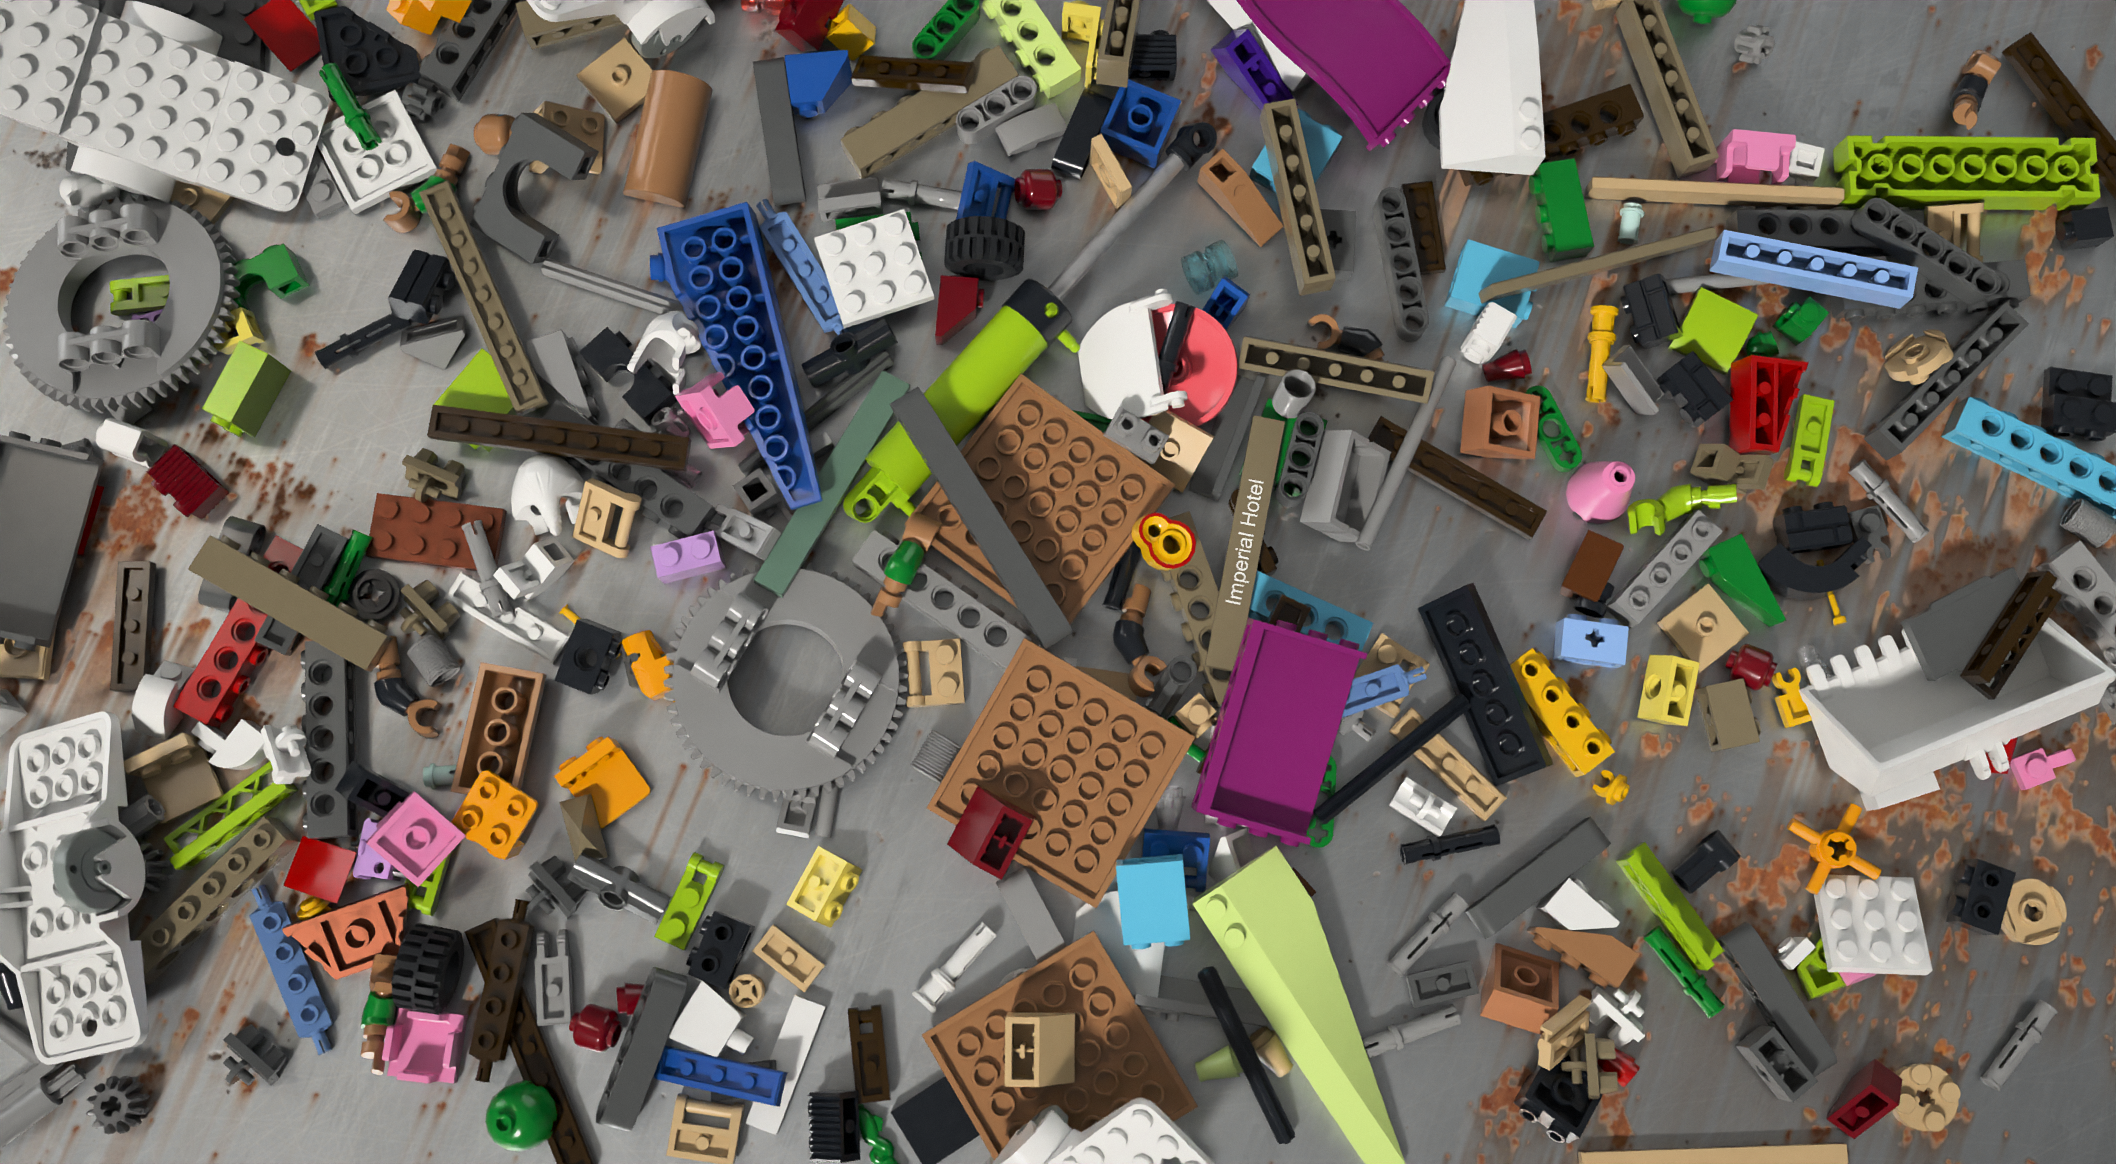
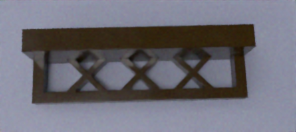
(2008, 629)

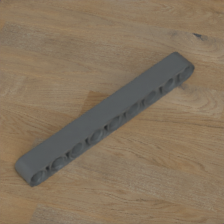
(981, 518)

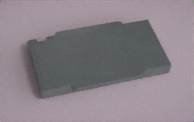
(1956, 624)

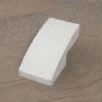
(1804, 166)

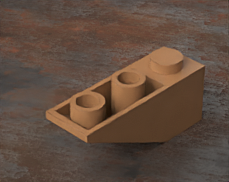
(1239, 197)
(1598, 954)

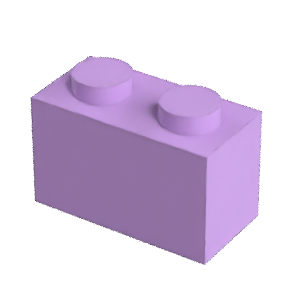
(688, 557)

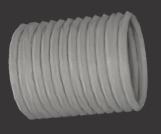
(1298, 382)
(2088, 523)
(433, 660)
(935, 756)

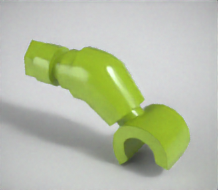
(1675, 503)

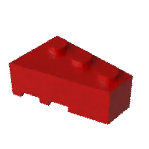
(1761, 402)

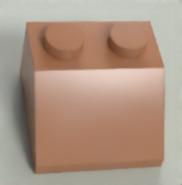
(1500, 423)
(1520, 989)

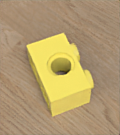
(1668, 690)

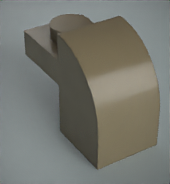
(1723, 466)

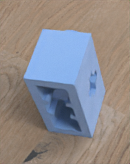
(1609, 636)

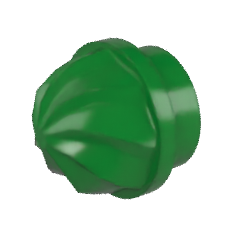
(1762, 345)

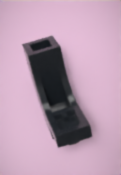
(1807, 582)

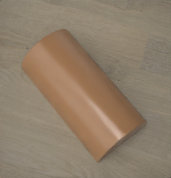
(668, 138)
(499, 725)

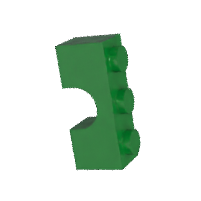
(276, 267)

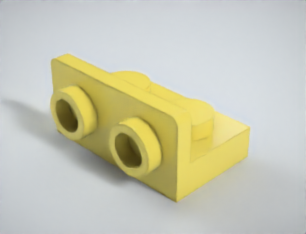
(824, 887)

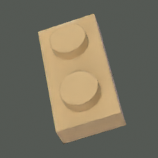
(789, 958)

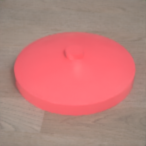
(1205, 365)

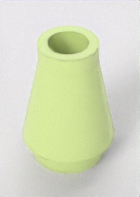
(1219, 1065)

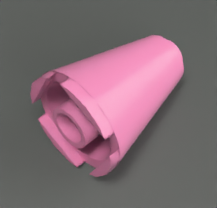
(1600, 490)

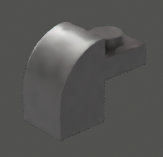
(763, 500)

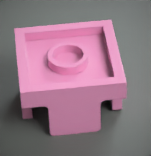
(1748, 152)
(716, 416)
(415, 838)
(425, 1046)

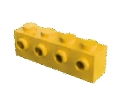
(1558, 716)

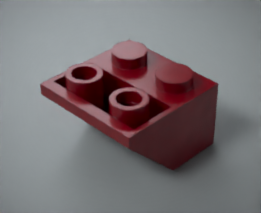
(990, 832)

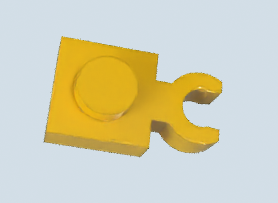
(1790, 704)

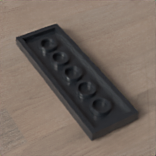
(1484, 676)

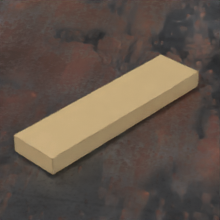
(1452, 768)

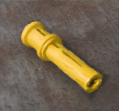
(1601, 339)

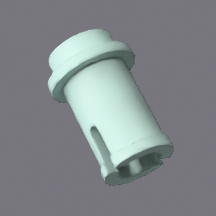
(1630, 223)
(438, 775)

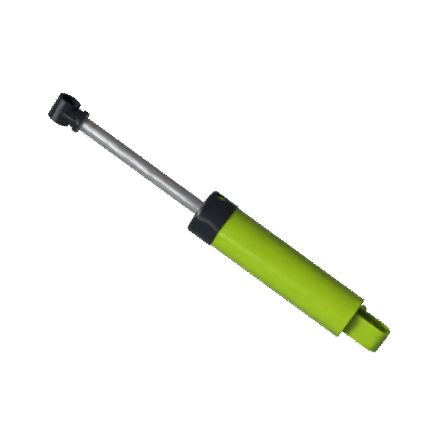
(1007, 347)

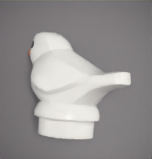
(86, 191)

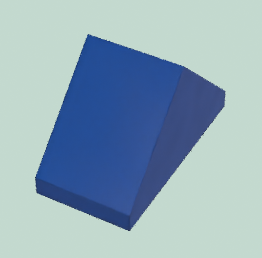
(1226, 302)

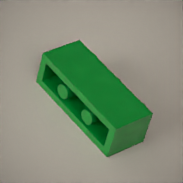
(1561, 210)

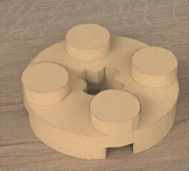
(1916, 358)
(2047, 920)
(1942, 1093)

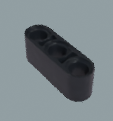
(1086, 122)

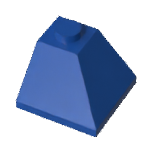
(817, 80)

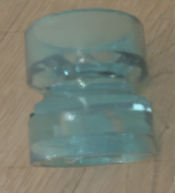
(1219, 262)

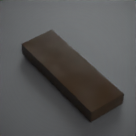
(1425, 226)

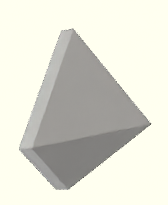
(435, 341)

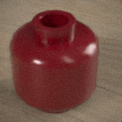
(1037, 189)
(1752, 665)
(596, 1028)

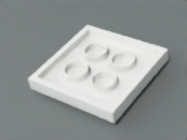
(393, 166)
(874, 268)
(1872, 925)

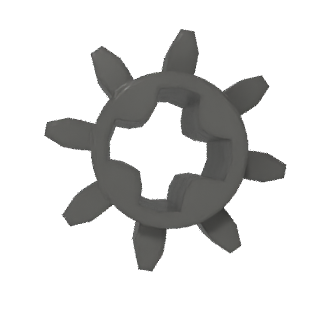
(422, 99)

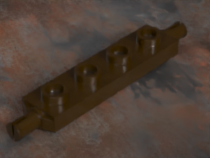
(501, 990)

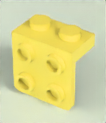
(1083, 24)

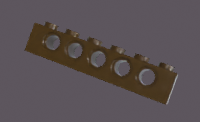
(1617, 104)

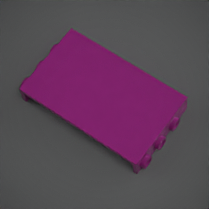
(1276, 730)

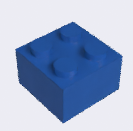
(1140, 123)

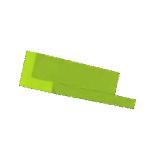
(233, 823)
(1670, 906)

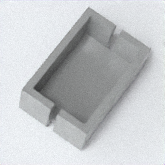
(1344, 484)

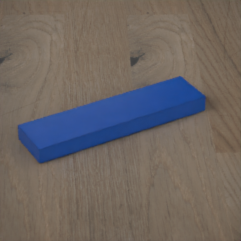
(721, 1075)

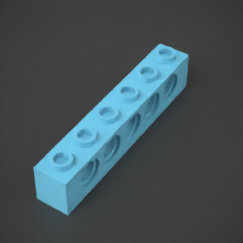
(1966, 430)

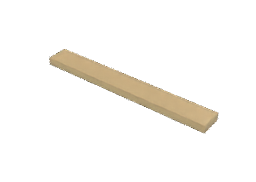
(1713, 192)
(1759, 1154)

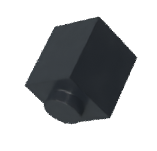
(2084, 228)

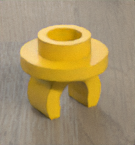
(1616, 790)
(312, 906)

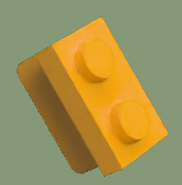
(608, 777)
(495, 815)

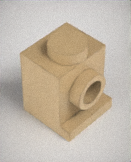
(1196, 716)

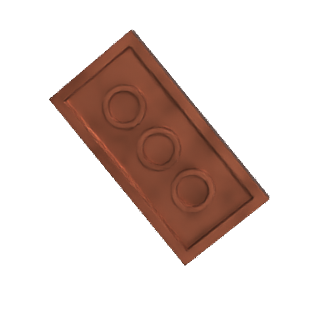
(430, 531)

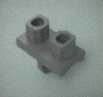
(544, 877)
(243, 1047)

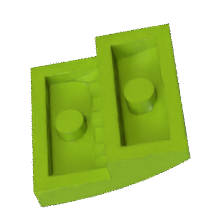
(1714, 330)

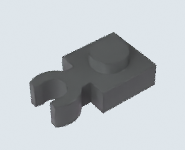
(1870, 525)

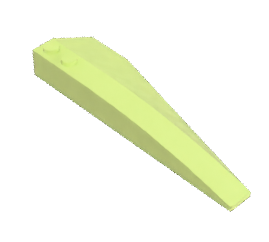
(1284, 959)

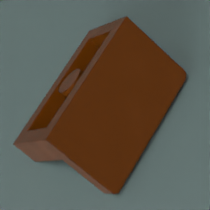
(1591, 567)

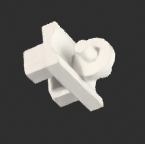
(286, 753)
(1422, 806)
(1626, 1025)

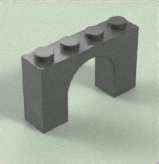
(500, 210)

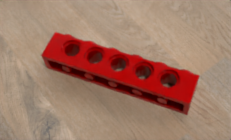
(231, 639)

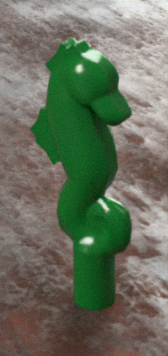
(882, 1148)

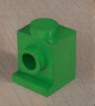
(1800, 320)

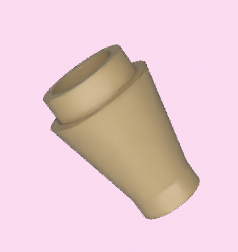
(1271, 1051)

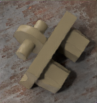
(432, 480)
(418, 600)
(1595, 1050)

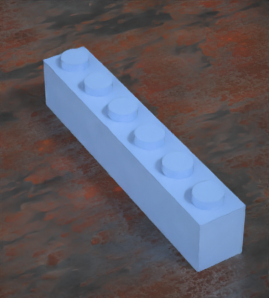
(1813, 269)

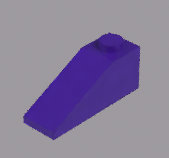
(1250, 68)

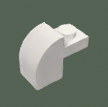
(536, 570)
(155, 697)
(238, 750)

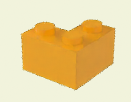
(425, 14)

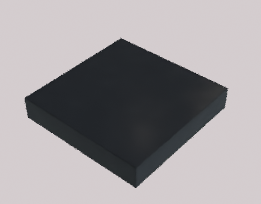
(935, 1122)

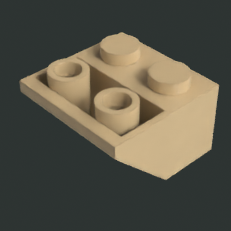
(1039, 1049)

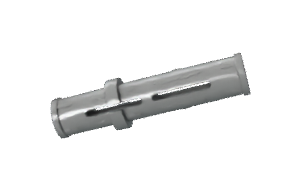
(920, 193)
(1882, 494)
(486, 569)
(1434, 927)
(2026, 1035)
(1397, 1036)

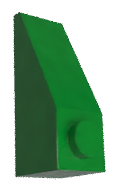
(1737, 574)

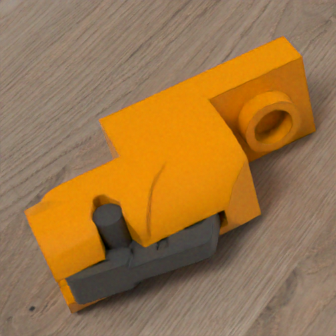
(645, 664)

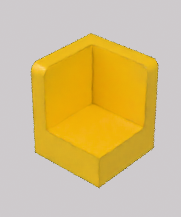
(851, 32)

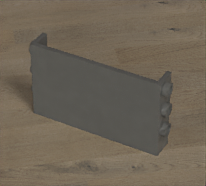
(42, 522)

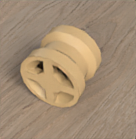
(743, 995)

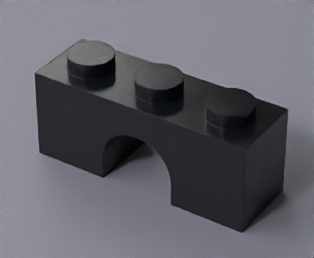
(610, 355)

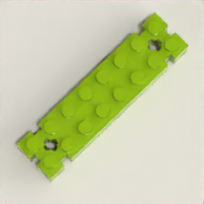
(1959, 170)

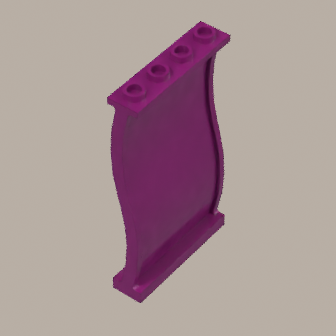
(1361, 53)

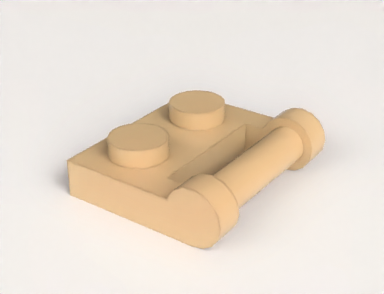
(1947, 220)
(596, 517)
(1385, 654)
(945, 672)
(705, 1141)

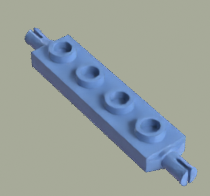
(801, 267)
(1380, 688)
(291, 971)

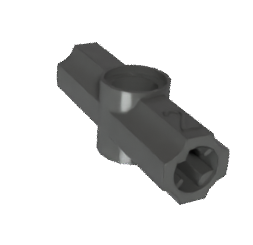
(618, 888)

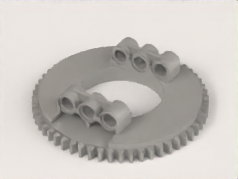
(140, 357)
(847, 727)

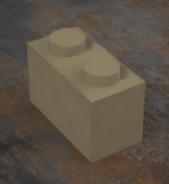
(1728, 715)

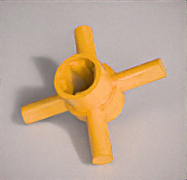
(1822, 853)

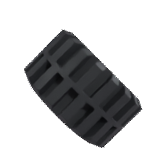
(984, 248)
(427, 968)

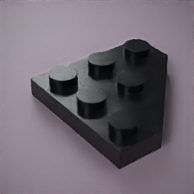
(365, 53)

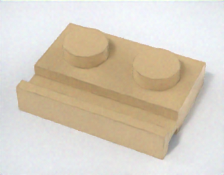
(1563, 1032)

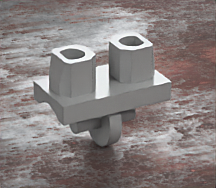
(1136, 435)

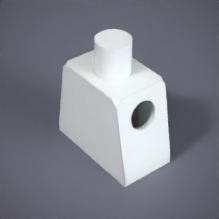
(711, 1023)

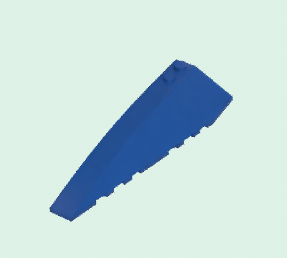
(729, 293)

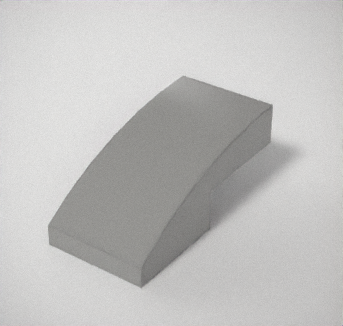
(1029, 128)
(797, 815)

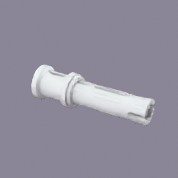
(944, 979)

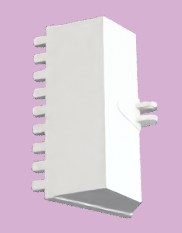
(1893, 725)

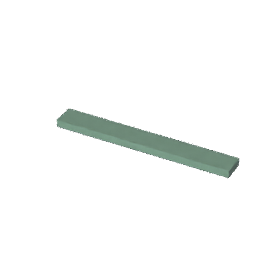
(835, 480)

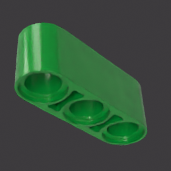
(951, 17)

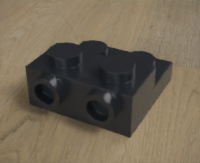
(2078, 404)
(1556, 1102)

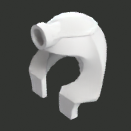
(667, 344)
(538, 491)

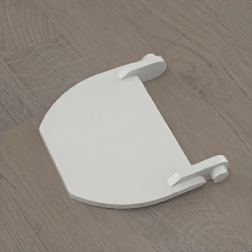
(1122, 361)
(1138, 967)

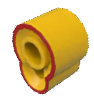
(1163, 541)

